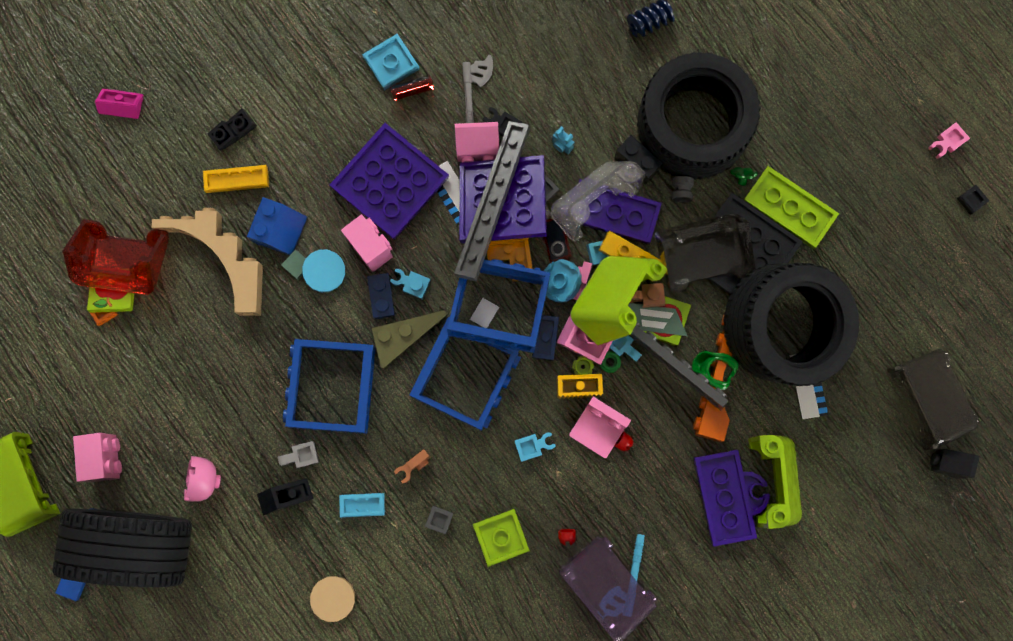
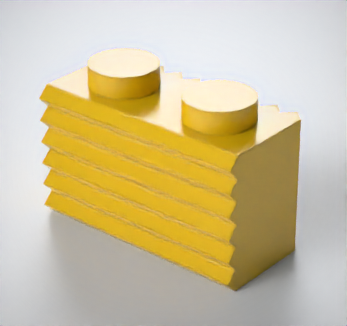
(579, 386)

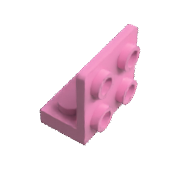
(599, 427)

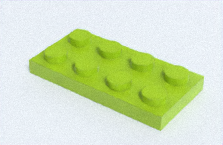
(791, 207)

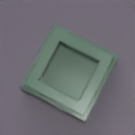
(294, 264)

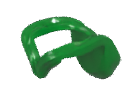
(703, 361)

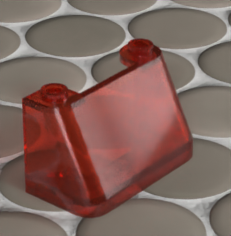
(114, 261)

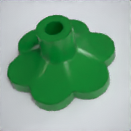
(743, 174)

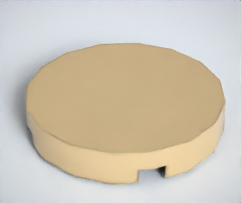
(332, 598)

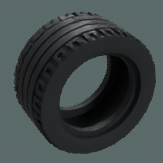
(707, 74)
(832, 333)
(122, 548)

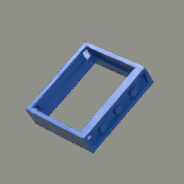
(495, 337)
(365, 386)
(494, 399)

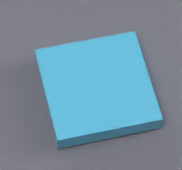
(390, 61)

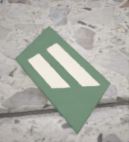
(658, 319)

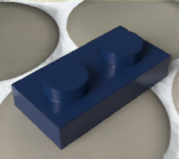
(381, 296)
(546, 338)

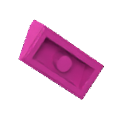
(119, 103)

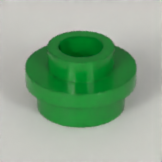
(617, 362)

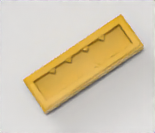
(235, 179)
(617, 246)

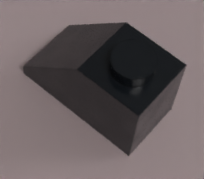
(954, 463)
(284, 496)

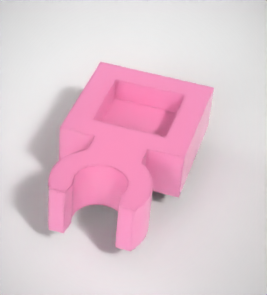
(950, 140)
(584, 270)

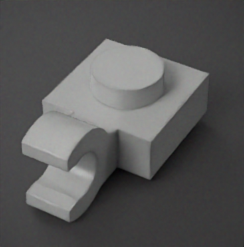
(302, 455)

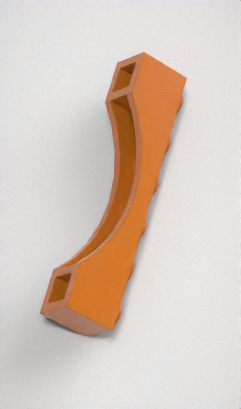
(713, 422)

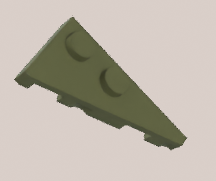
(397, 337)

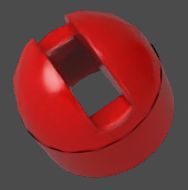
(624, 442)
(566, 535)

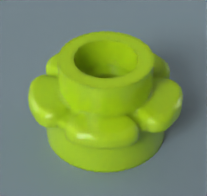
(582, 361)

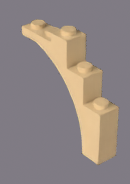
(244, 275)

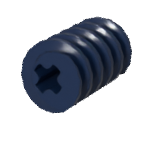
(650, 17)

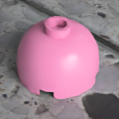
(200, 479)

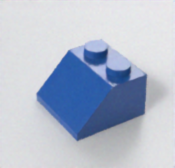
(276, 226)

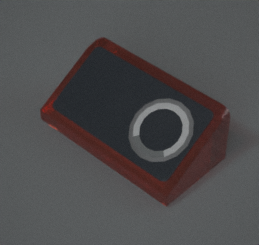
(412, 87)
(556, 242)

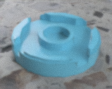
(323, 270)
(564, 280)

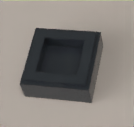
(973, 199)

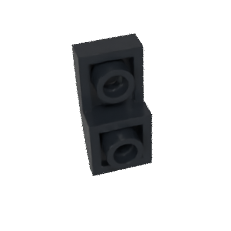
(233, 130)

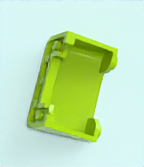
(603, 304)
(20, 493)
(788, 504)

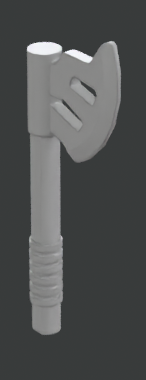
(468, 79)

